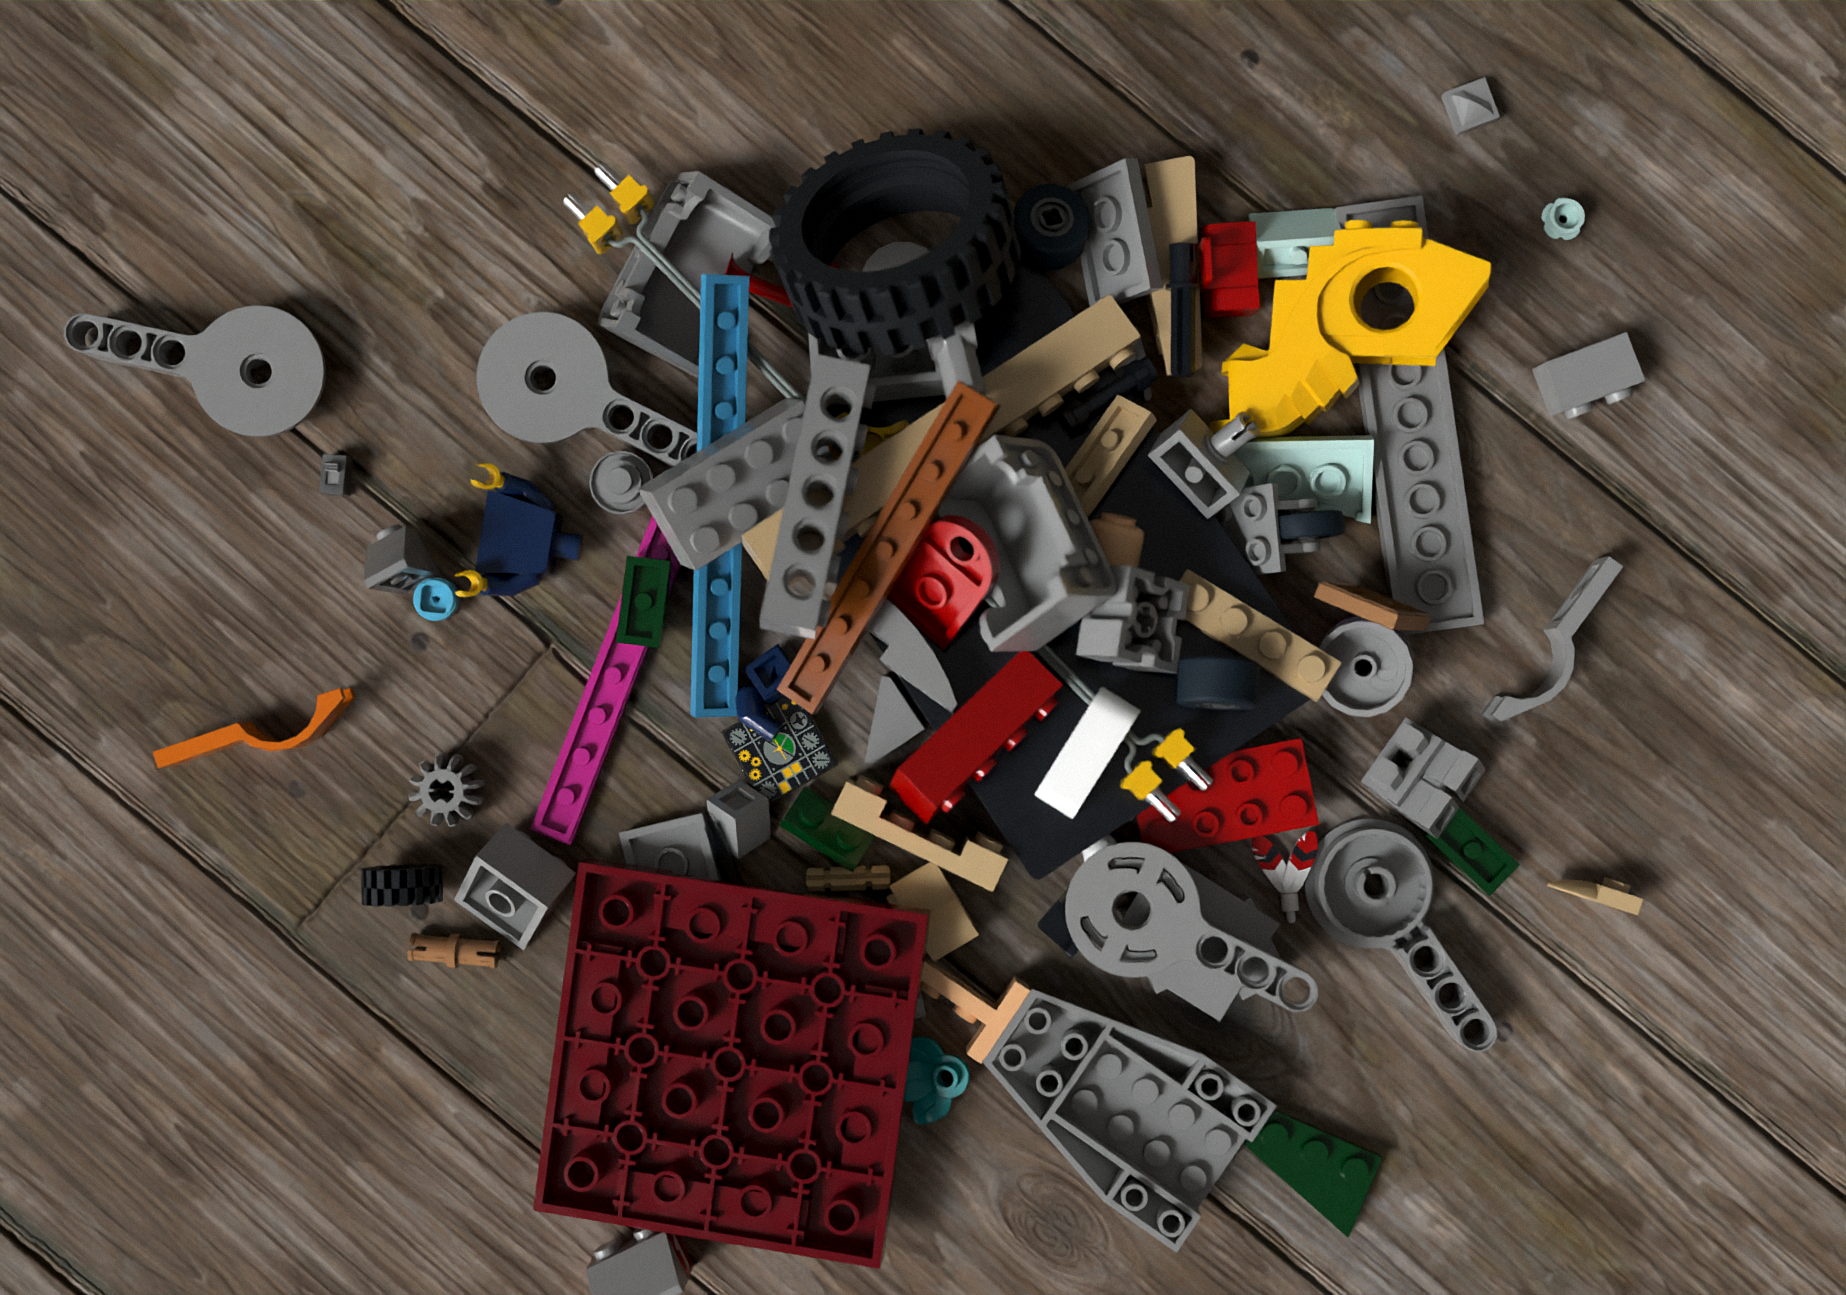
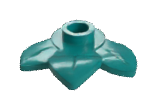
(924, 1082)

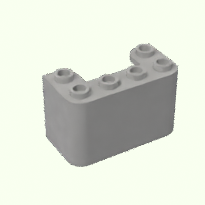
(1043, 539)

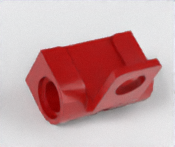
(1228, 269)

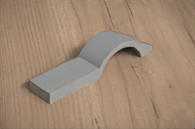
(1559, 632)

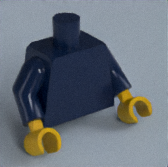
(517, 537)

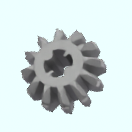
(449, 807)

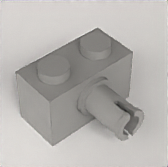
(1204, 461)

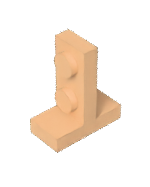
(974, 1006)

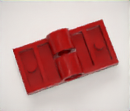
(1251, 796)

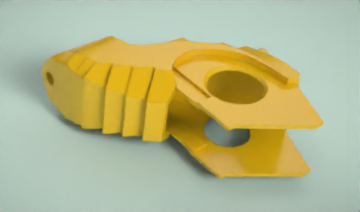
(1321, 327)

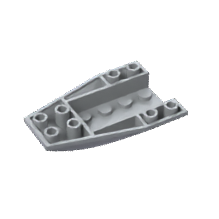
(1127, 1109)

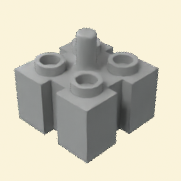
(1137, 623)

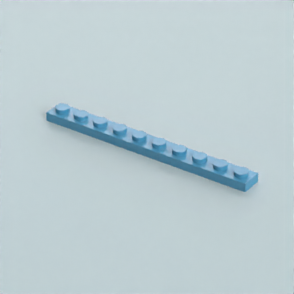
(720, 411)

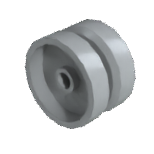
(1385, 681)

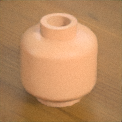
(1119, 539)

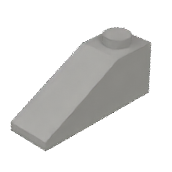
(398, 561)

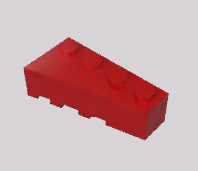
(974, 736)

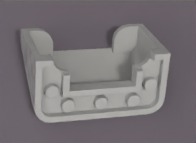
(697, 231)

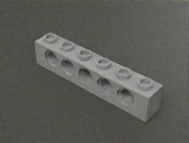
(831, 382)

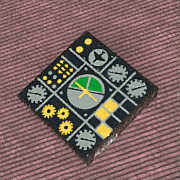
(787, 762)

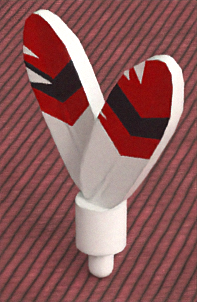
(1289, 877)

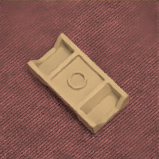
(975, 860)

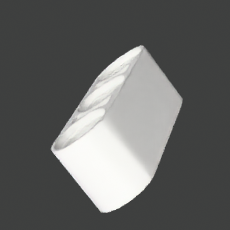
(1087, 752)

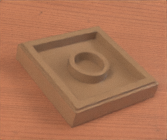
(1373, 606)

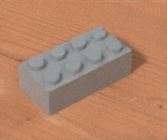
(728, 485)

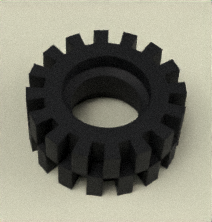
(401, 885)

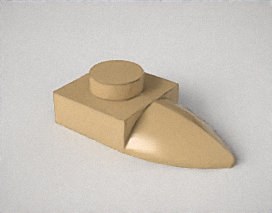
(1609, 893)

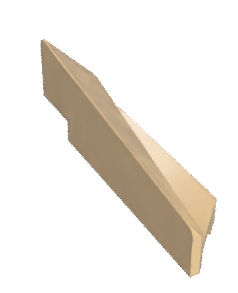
(1173, 219)

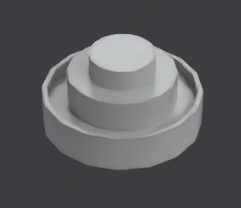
(616, 482)

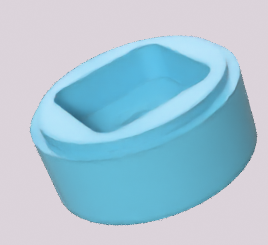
(436, 599)

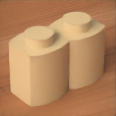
(949, 921)

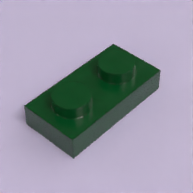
(644, 601)
(813, 823)
(1474, 853)

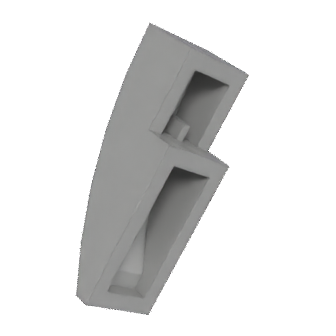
(911, 656)

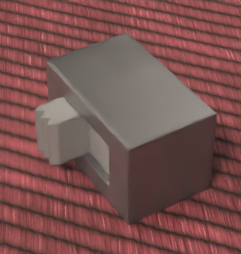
(336, 475)

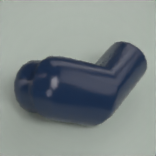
(752, 713)

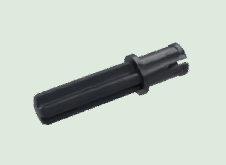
(1183, 287)

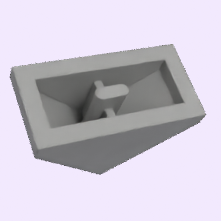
(892, 722)

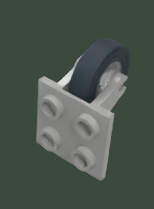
(1258, 530)

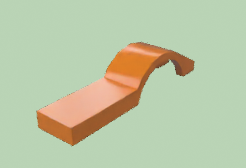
(328, 709)

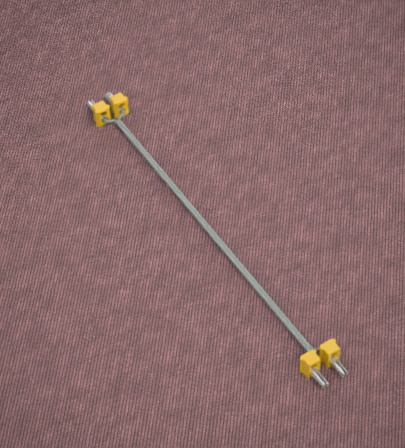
(605, 232)

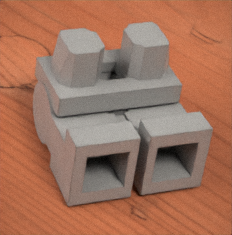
(1419, 772)

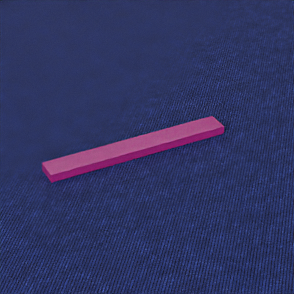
(596, 717)

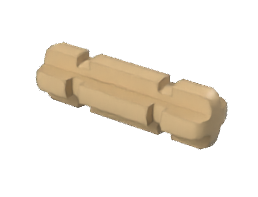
(844, 880)

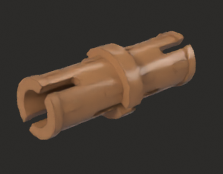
(454, 950)

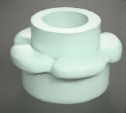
(1571, 211)

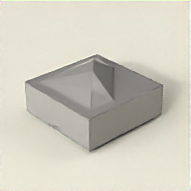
(1470, 106)

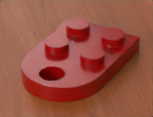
(945, 583)

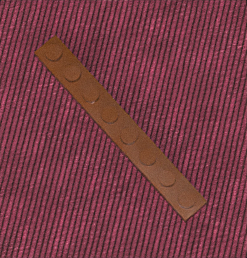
(889, 545)

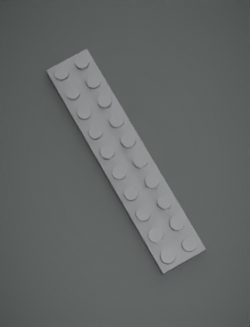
(1415, 457)

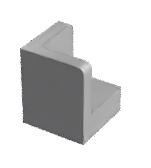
(742, 817)

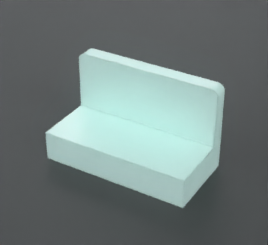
(1286, 239)

